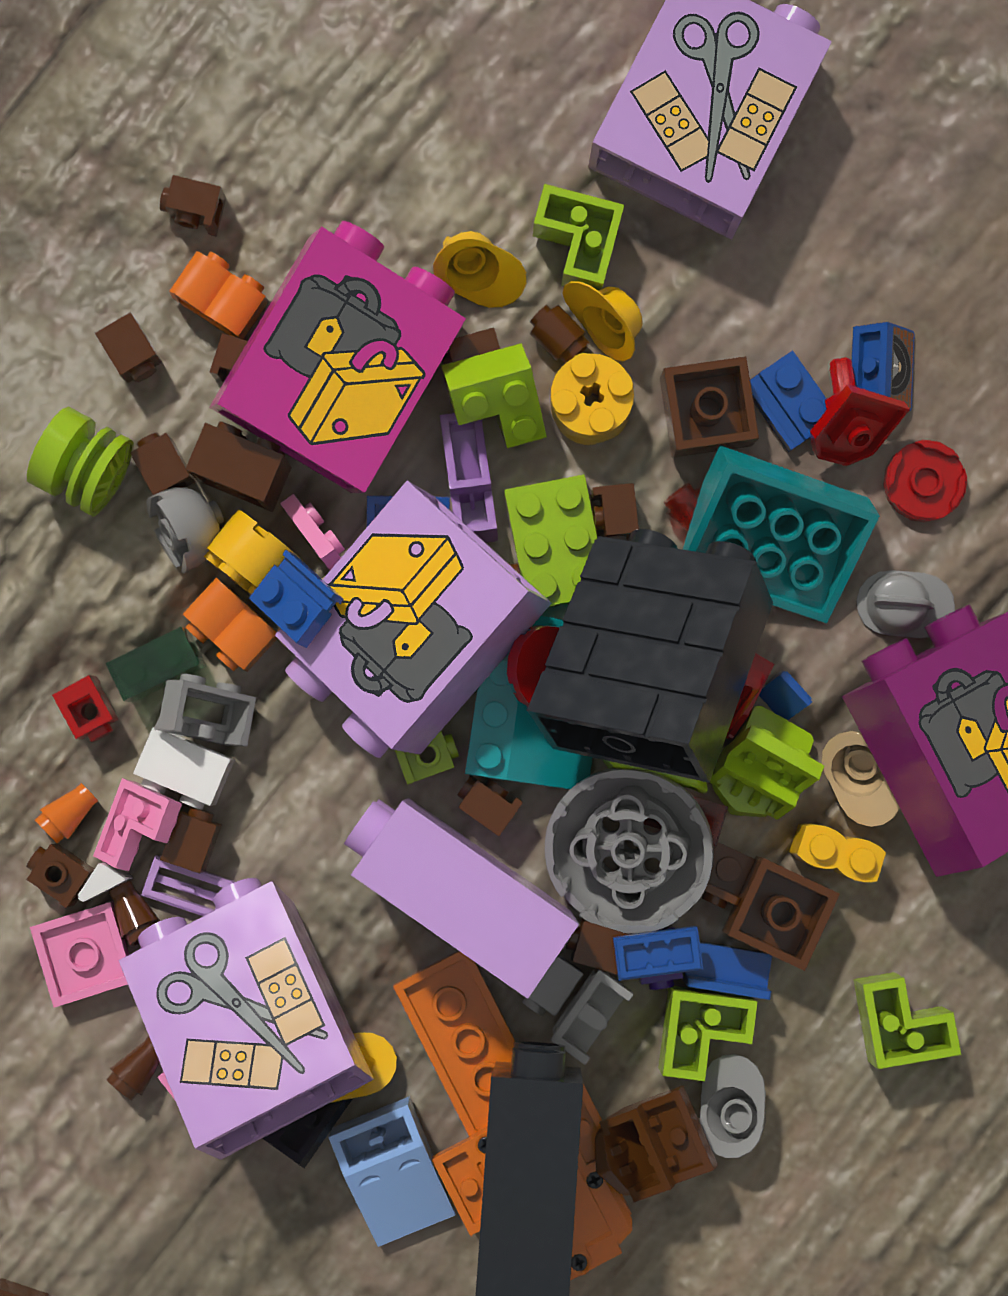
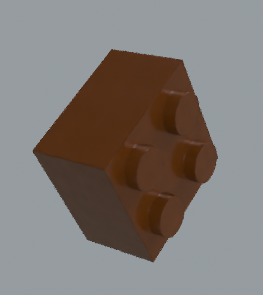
(709, 406)
(239, 466)
(781, 913)

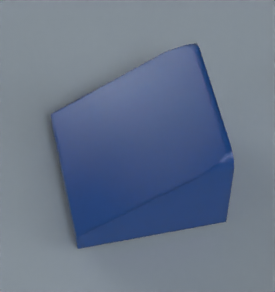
(785, 695)

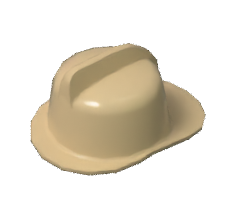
(858, 780)

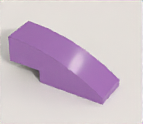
(469, 476)

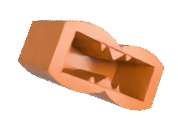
(218, 295)
(230, 625)

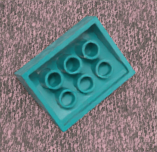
(794, 526)
(508, 741)

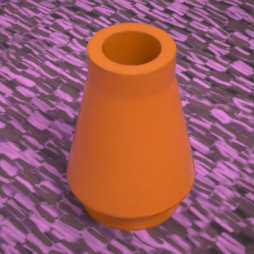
(65, 814)

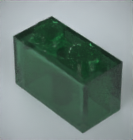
(153, 663)

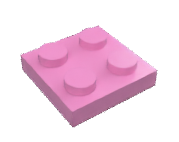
(81, 954)

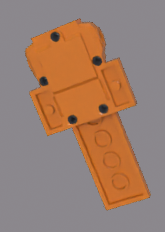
(464, 1040)

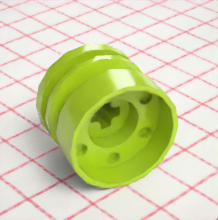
(79, 461)

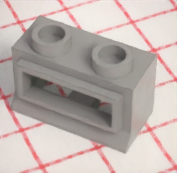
(236, 715)
(589, 1013)

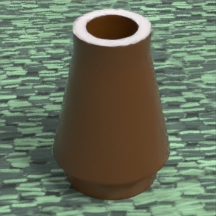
(131, 912)
(135, 1070)

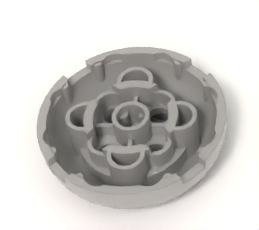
(631, 896)

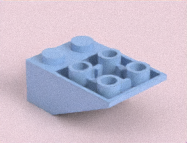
(391, 1171)

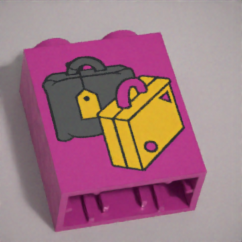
(340, 357)

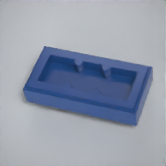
(657, 953)

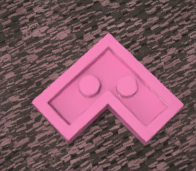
(133, 814)

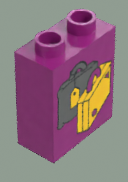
(944, 736)

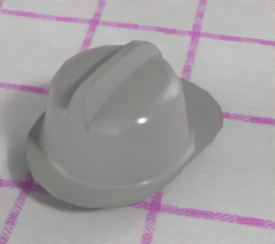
(903, 602)
(733, 1106)

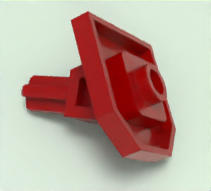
(854, 419)

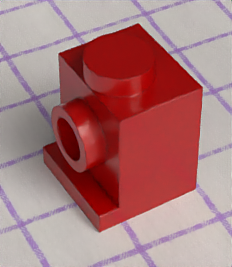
(72, 705)

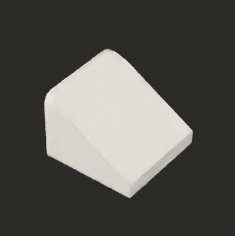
(102, 880)

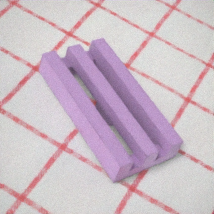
(155, 876)

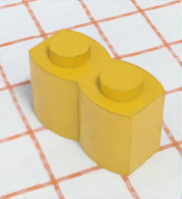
(831, 850)

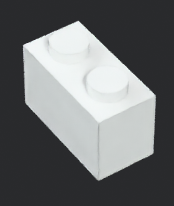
(184, 768)

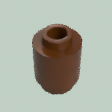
(558, 333)

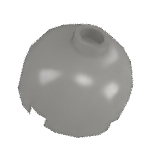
(185, 525)

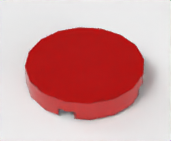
(925, 481)
(528, 660)

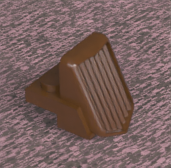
(652, 1146)

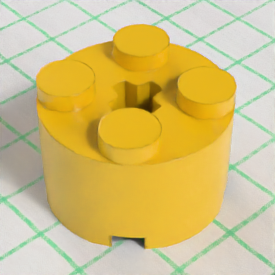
(581, 378)
(245, 551)

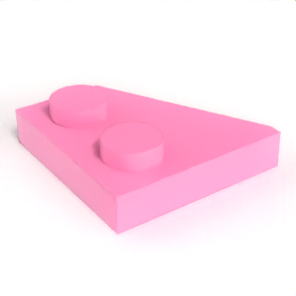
(308, 522)

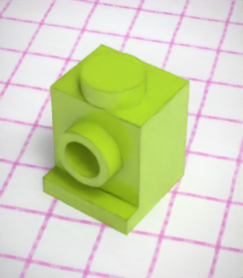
(415, 769)

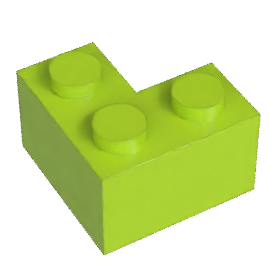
(583, 224)
(500, 386)
(695, 1018)
(894, 1032)

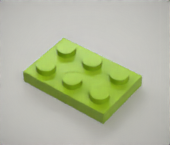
(552, 534)

